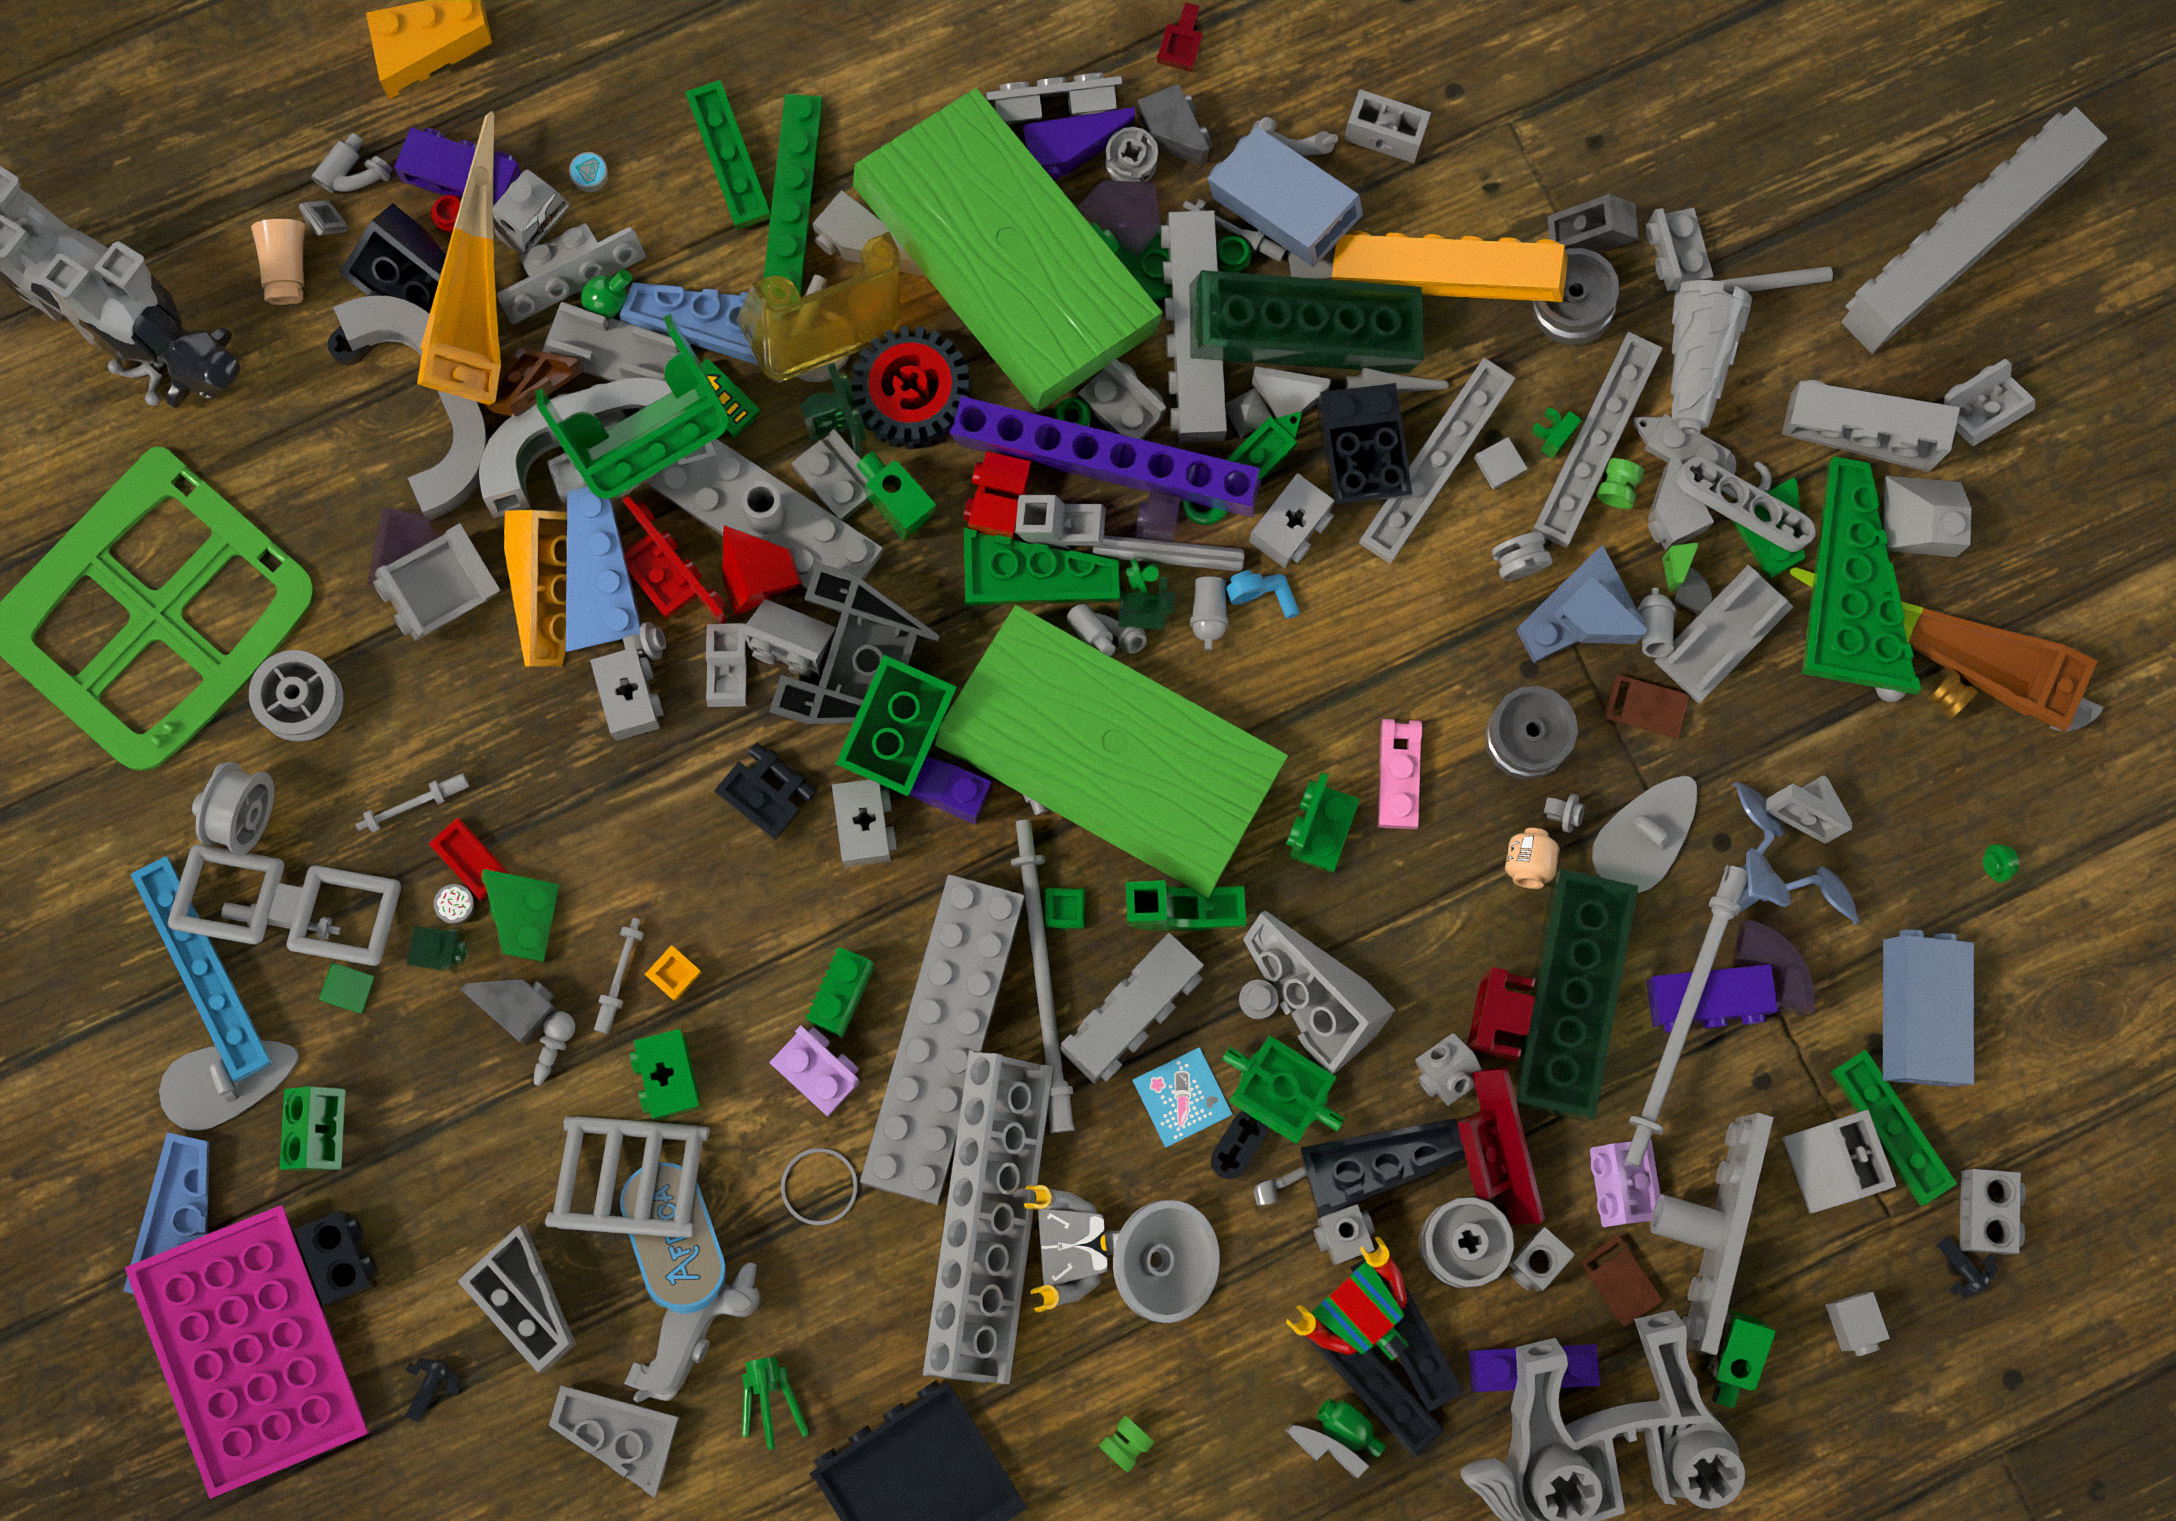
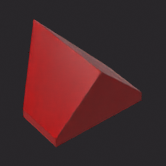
(755, 570)

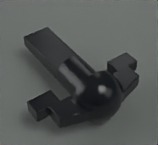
(1977, 1280)
(436, 1371)

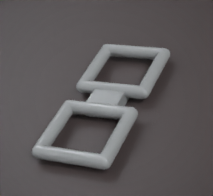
(285, 905)

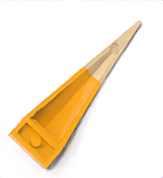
(462, 327)

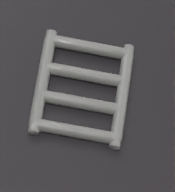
(641, 1222)

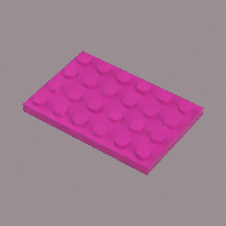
(246, 1351)

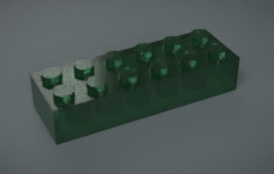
(1305, 322)
(1574, 995)

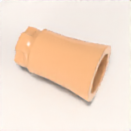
(280, 259)

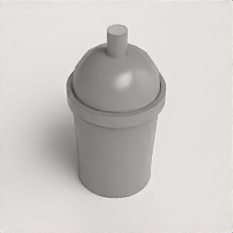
(1209, 610)
(1659, 620)

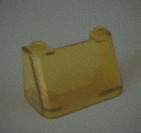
(810, 331)

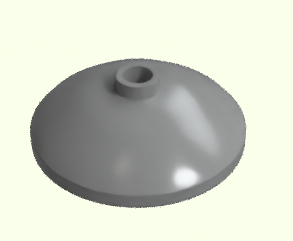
(1183, 1263)

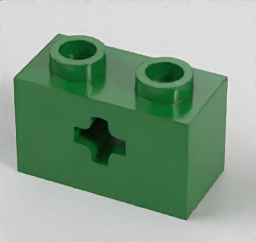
(682, 1093)

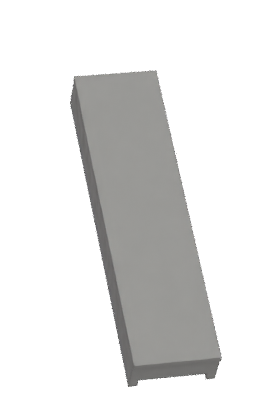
(987, 1220)

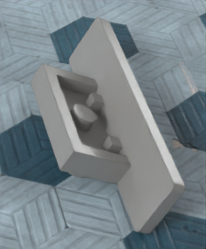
(565, 267)

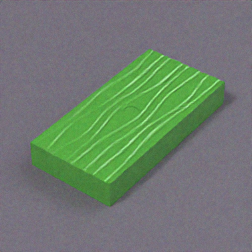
(1006, 249)
(1110, 750)

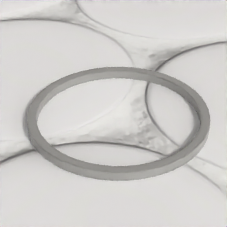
(786, 1173)

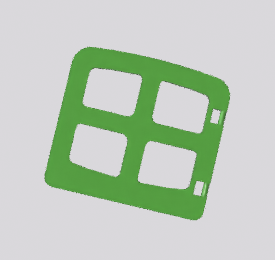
(153, 613)

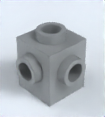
(1447, 1069)
(1343, 1248)

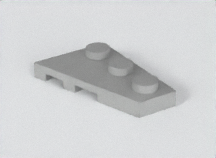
(618, 1433)

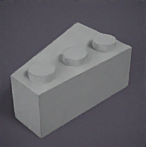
(520, 1300)

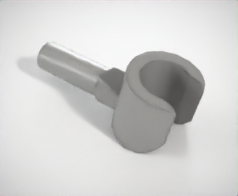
(1267, 1193)

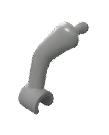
(1315, 145)

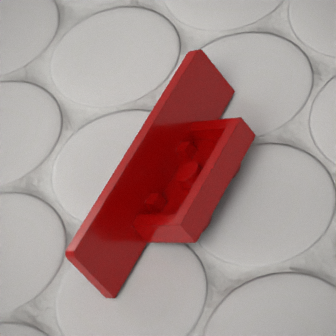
(662, 573)

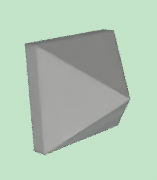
(322, 218)
(1247, 412)

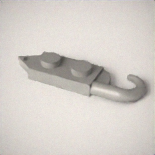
(1667, 442)

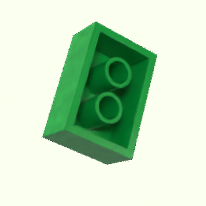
(895, 725)

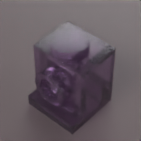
(1158, 517)

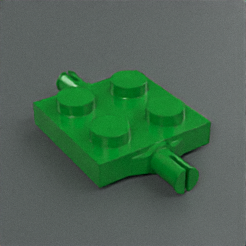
(1282, 1089)

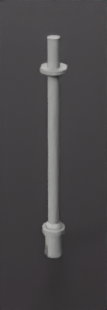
(1724, 908)
(1059, 1098)

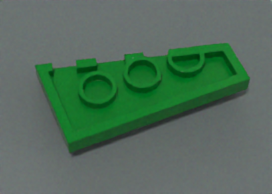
(1025, 573)

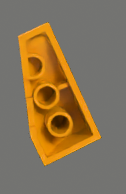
(538, 580)

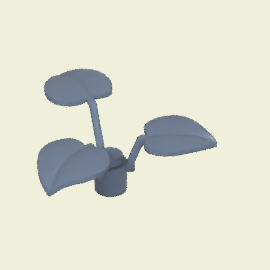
(1765, 883)

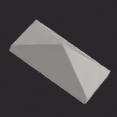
(1288, 391)

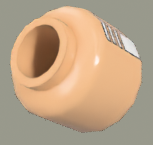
(1532, 858)

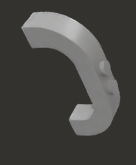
(528, 436)
(456, 477)

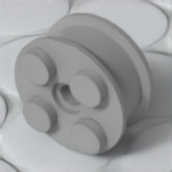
(312, 711)
(234, 808)

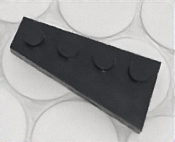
(1372, 1163)

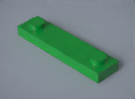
(728, 155)
(1896, 1129)

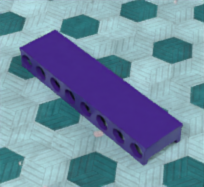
(1106, 456)

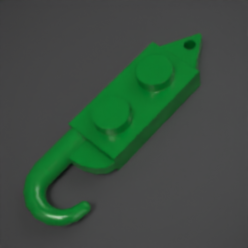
(1261, 450)

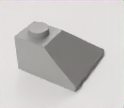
(1925, 516)

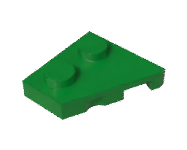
(1770, 556)

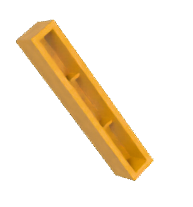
(1455, 266)

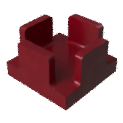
(1500, 1014)

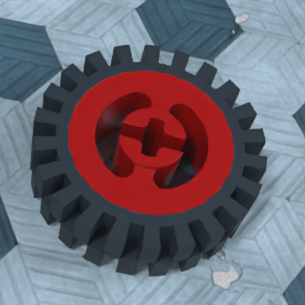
(919, 359)

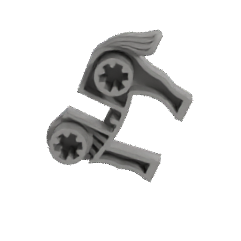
(1573, 1469)

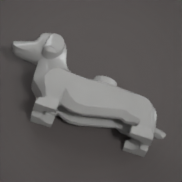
(684, 1342)

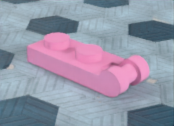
(1399, 775)

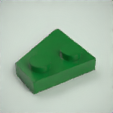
(521, 913)

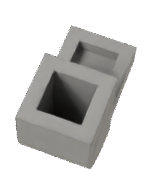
(1059, 525)

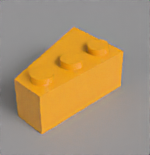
(423, 37)

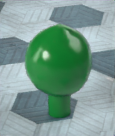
(606, 294)

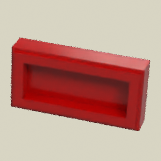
(466, 856)

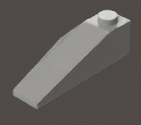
(1326, 999)

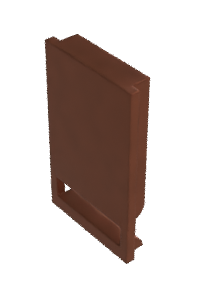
(1649, 707)
(1622, 1283)

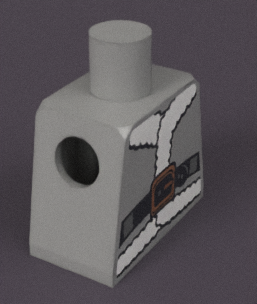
(529, 209)

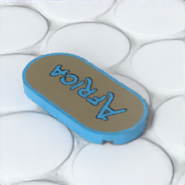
(677, 1271)

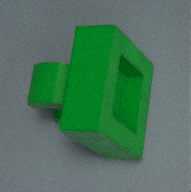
(1558, 433)

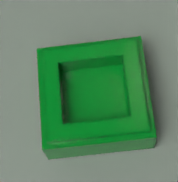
(1064, 908)

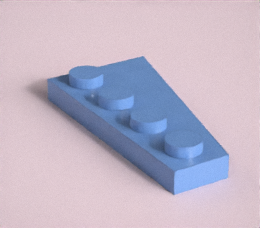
(703, 317)
(598, 580)
(177, 1199)

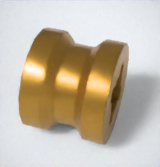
(1952, 695)

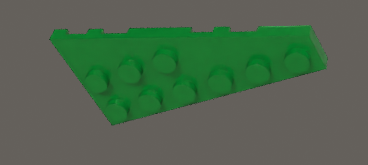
(1855, 597)

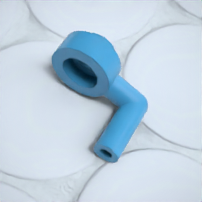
(1249, 586)

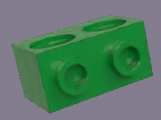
(312, 1129)

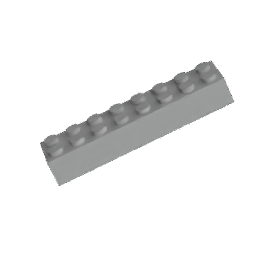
(1971, 228)
(944, 1022)

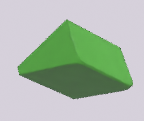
(1677, 563)

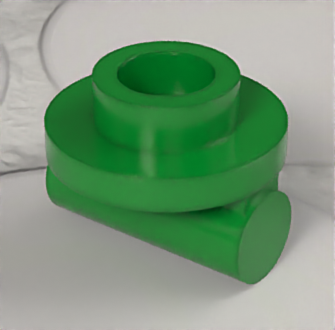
(1139, 576)

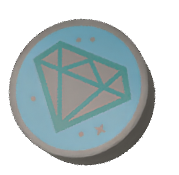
(588, 172)

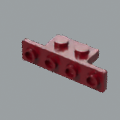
(1498, 1149)

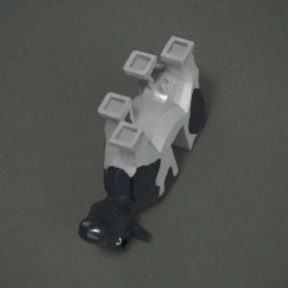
(105, 296)

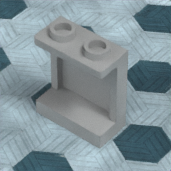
(436, 583)

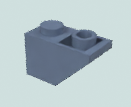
(1598, 617)

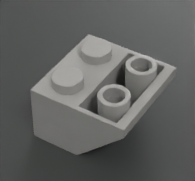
(789, 638)
(1839, 1162)

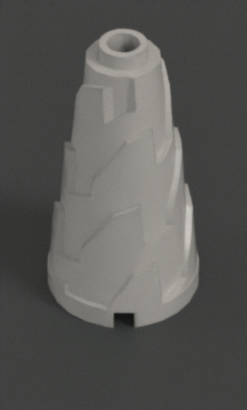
(1703, 348)

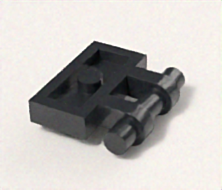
(759, 801)

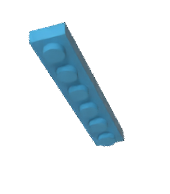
(203, 975)

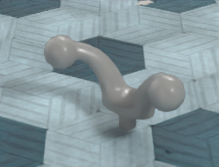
(152, 397)

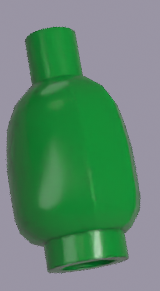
(1348, 1427)

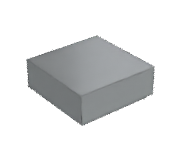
(1500, 463)

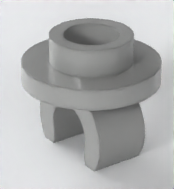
(649, 641)
(1568, 812)

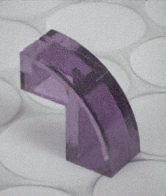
(1765, 946)

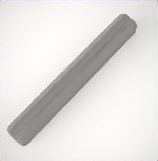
(1171, 553)

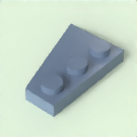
(1543, 632)

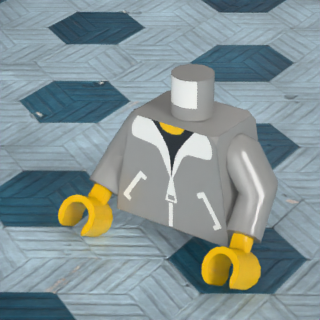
(1071, 1246)

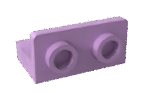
(815, 1070)
(1623, 1190)

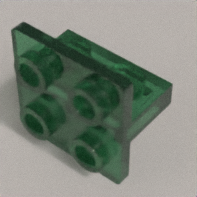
(833, 411)

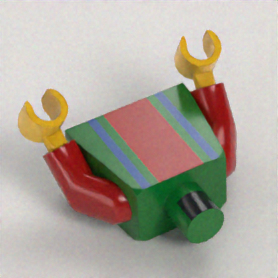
(1360, 1309)

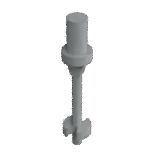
(1256, 240)
(438, 792)
(245, 914)
(611, 1003)

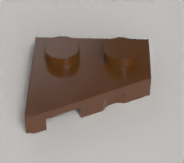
(528, 373)

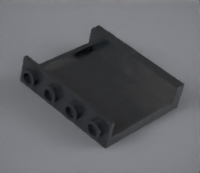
(919, 1467)

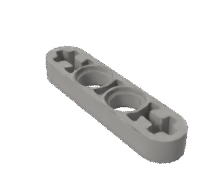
(1747, 498)

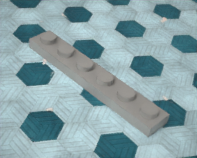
(1597, 439)
(1438, 459)

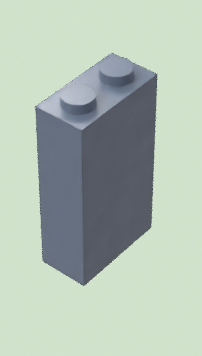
(1285, 196)
(1928, 1009)

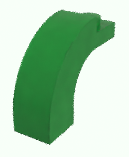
(1175, 909)

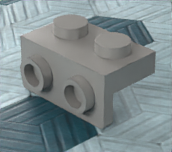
(1989, 402)

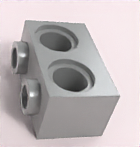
(1979, 1210)

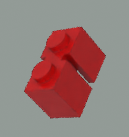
(996, 499)

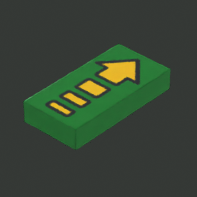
(738, 406)

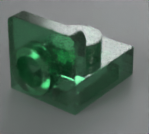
(1145, 609)
(437, 949)

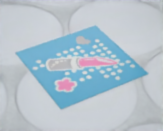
(1182, 1097)

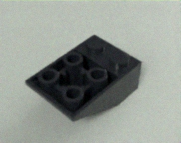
(1364, 443)

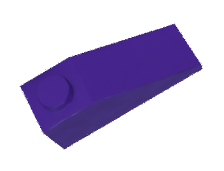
(1072, 141)
(951, 789)

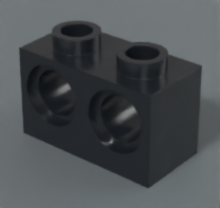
(327, 1262)

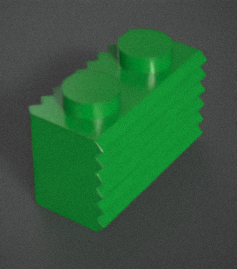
(840, 992)

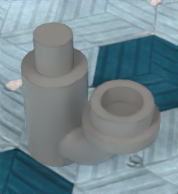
(340, 160)
(1098, 629)

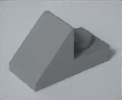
(1811, 809)

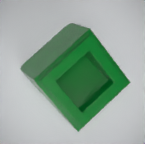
(346, 988)

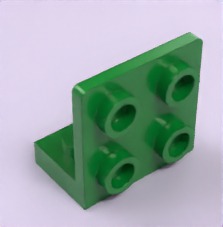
(1325, 825)

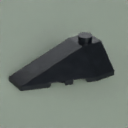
(396, 260)

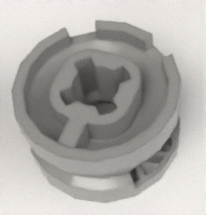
(1131, 155)
(1522, 556)

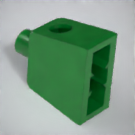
(904, 509)

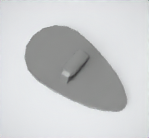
(1646, 834)
(202, 1095)

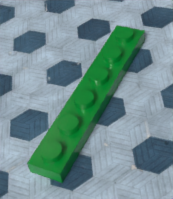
(793, 188)

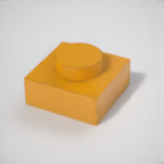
(673, 973)

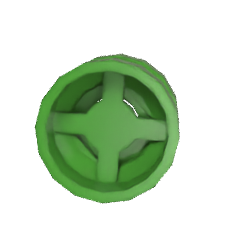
(1620, 483)
(1123, 1453)

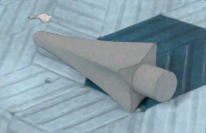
(1404, 383)

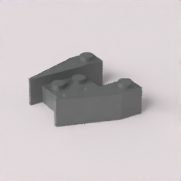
(865, 632)

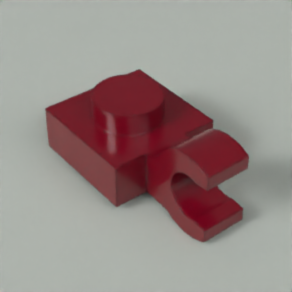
(1181, 42)

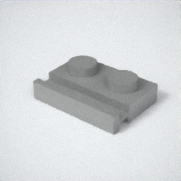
(833, 475)

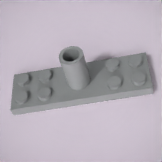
(733, 490)
(1717, 1230)

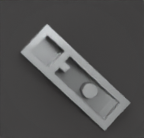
(848, 226)

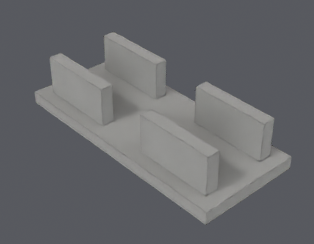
(1085, 96)
(609, 346)
(1724, 633)

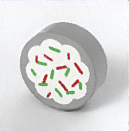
(454, 904)

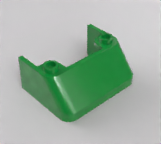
(650, 438)

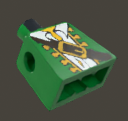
(1742, 1339)

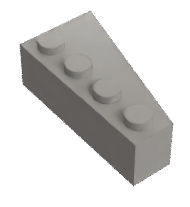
(1872, 424)
(1132, 1008)

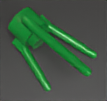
(762, 1379)

